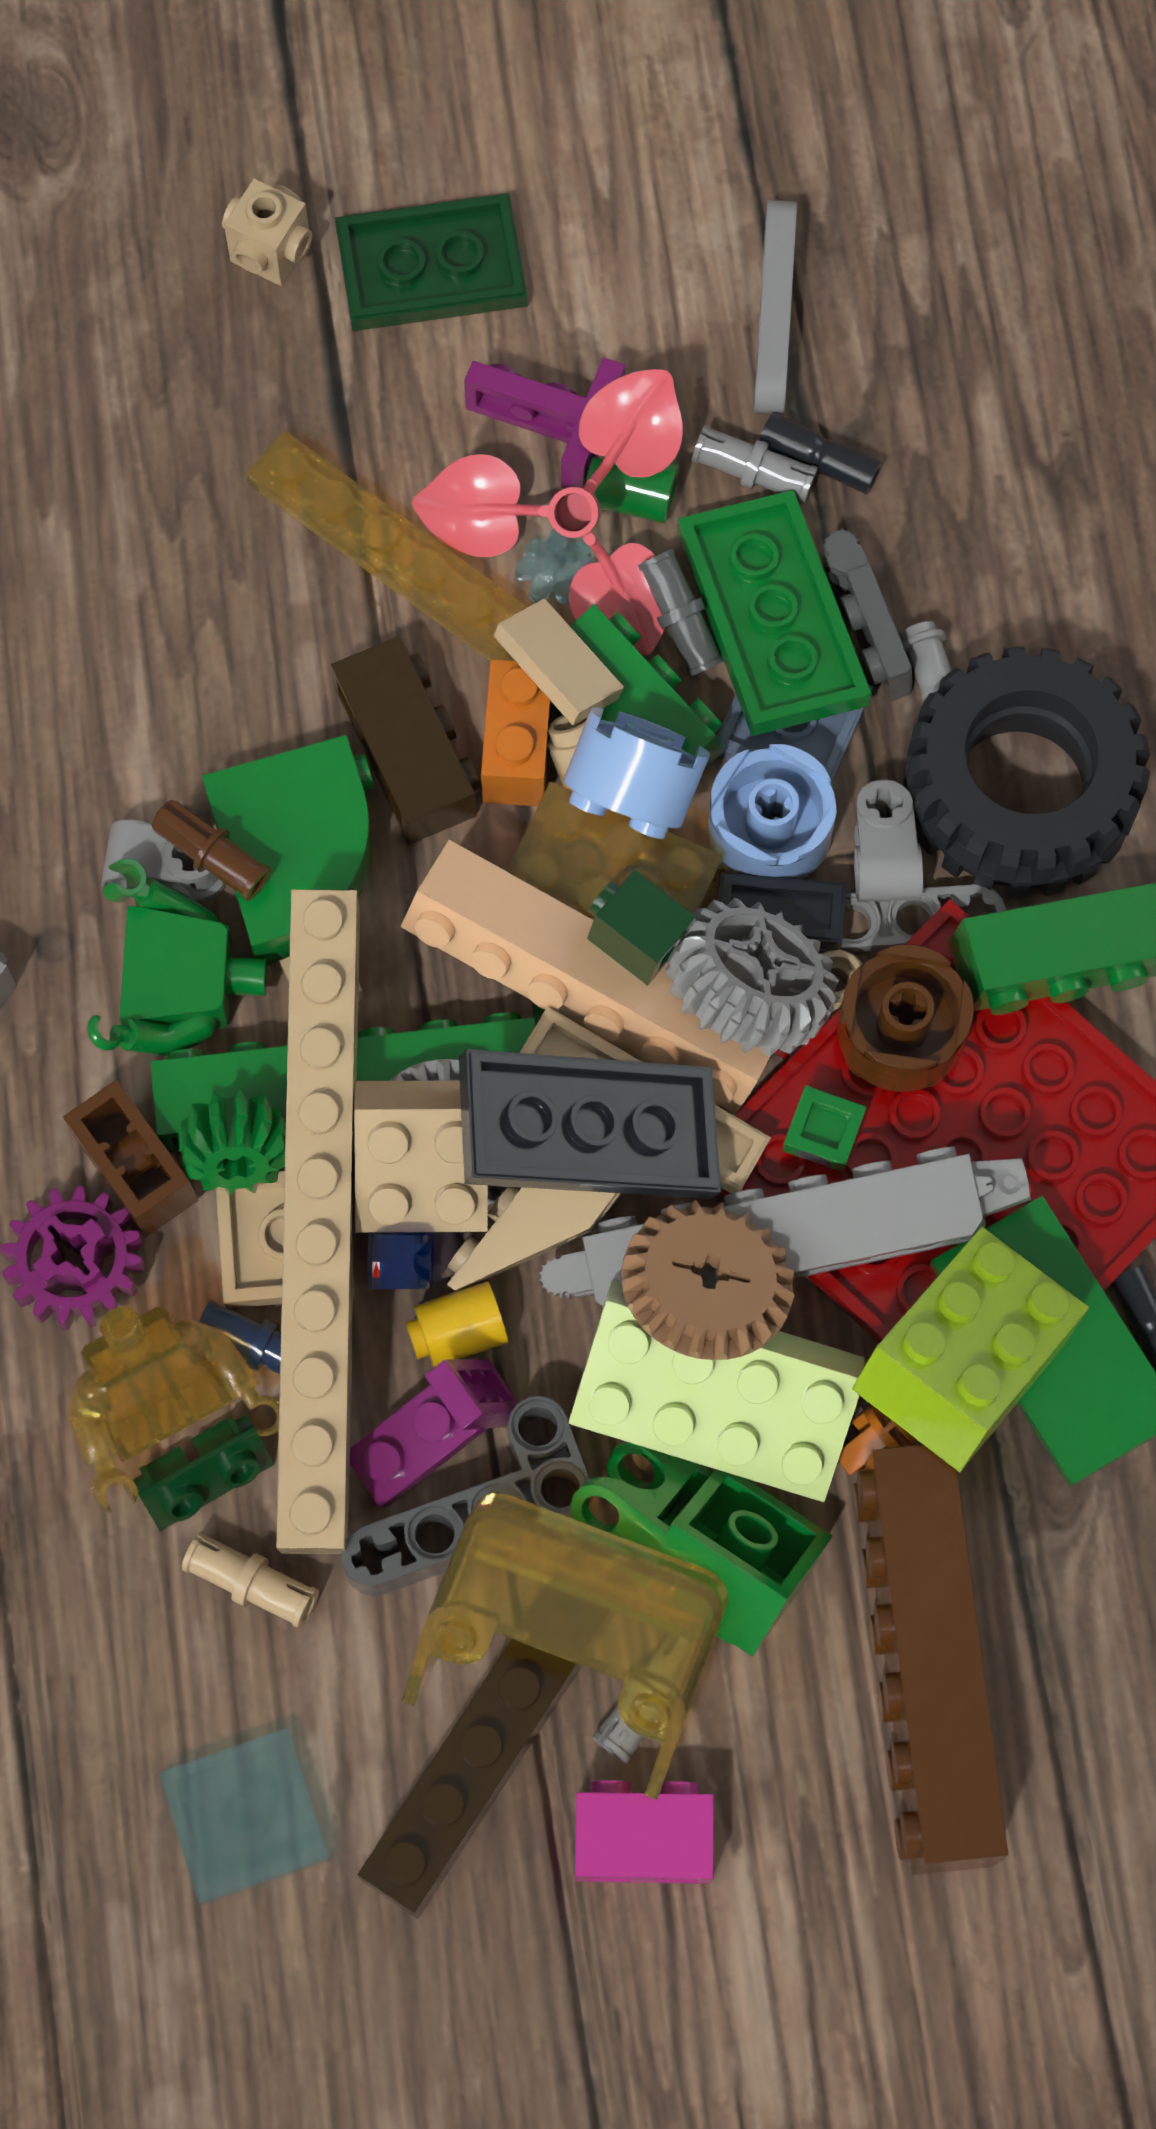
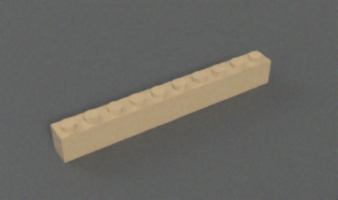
(318, 1224)

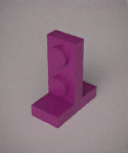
(539, 407)
(432, 1427)

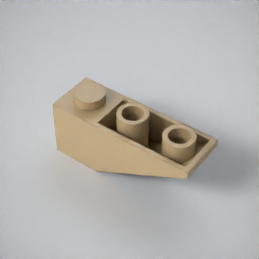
(526, 1227)

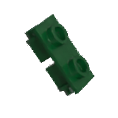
(229, 1459)

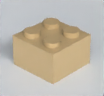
(413, 1160)

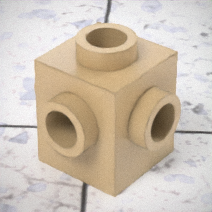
(267, 230)

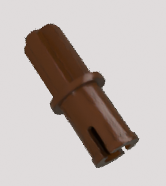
(211, 849)

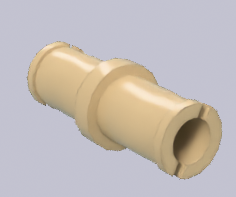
(250, 1580)

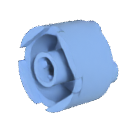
(634, 771)
(766, 783)

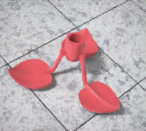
(628, 423)

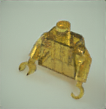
(149, 1383)

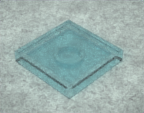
(244, 1816)

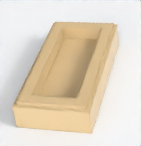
(558, 661)

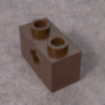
(131, 1158)

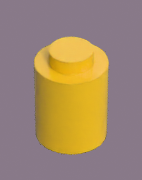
(457, 1325)

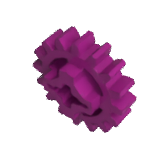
(54, 1275)

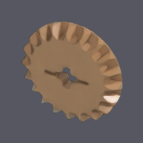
(700, 1322)

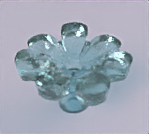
(551, 566)

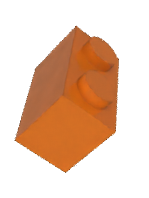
(514, 737)

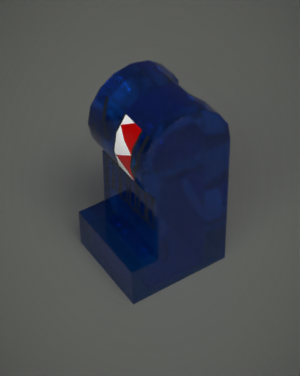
(400, 1260)

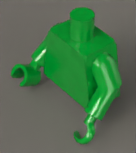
(173, 969)

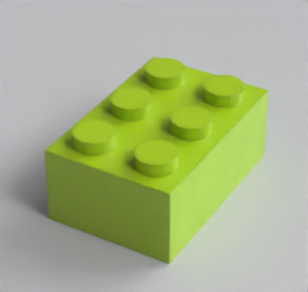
(969, 1348)

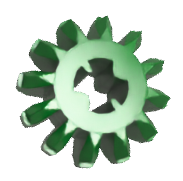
(233, 1142)

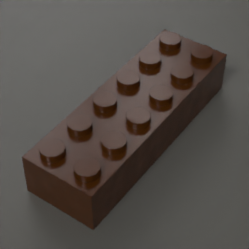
(932, 1662)

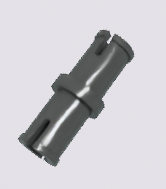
(681, 612)

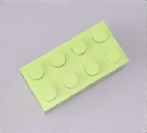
(755, 1416)

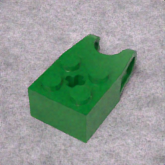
(715, 1523)

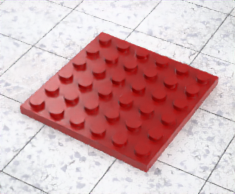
(1024, 1089)

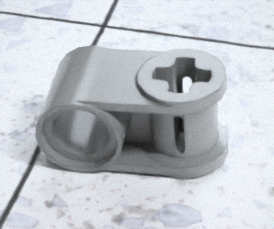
(886, 844)
(159, 859)

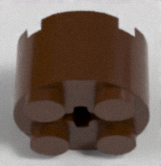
(897, 1054)

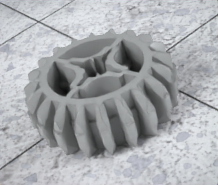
(752, 977)

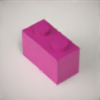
(642, 1838)

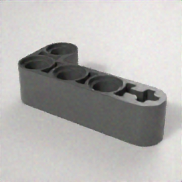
(536, 1468)

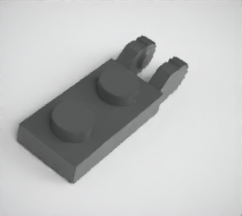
(867, 610)

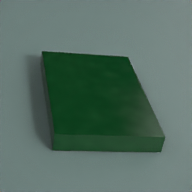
(431, 262)

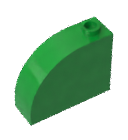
(304, 821)

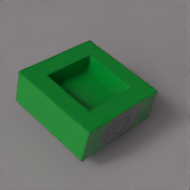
(824, 1128)

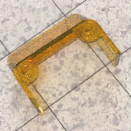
(583, 1601)

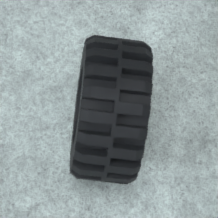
(1040, 699)

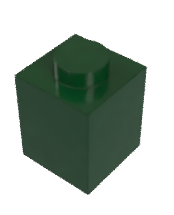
(638, 925)

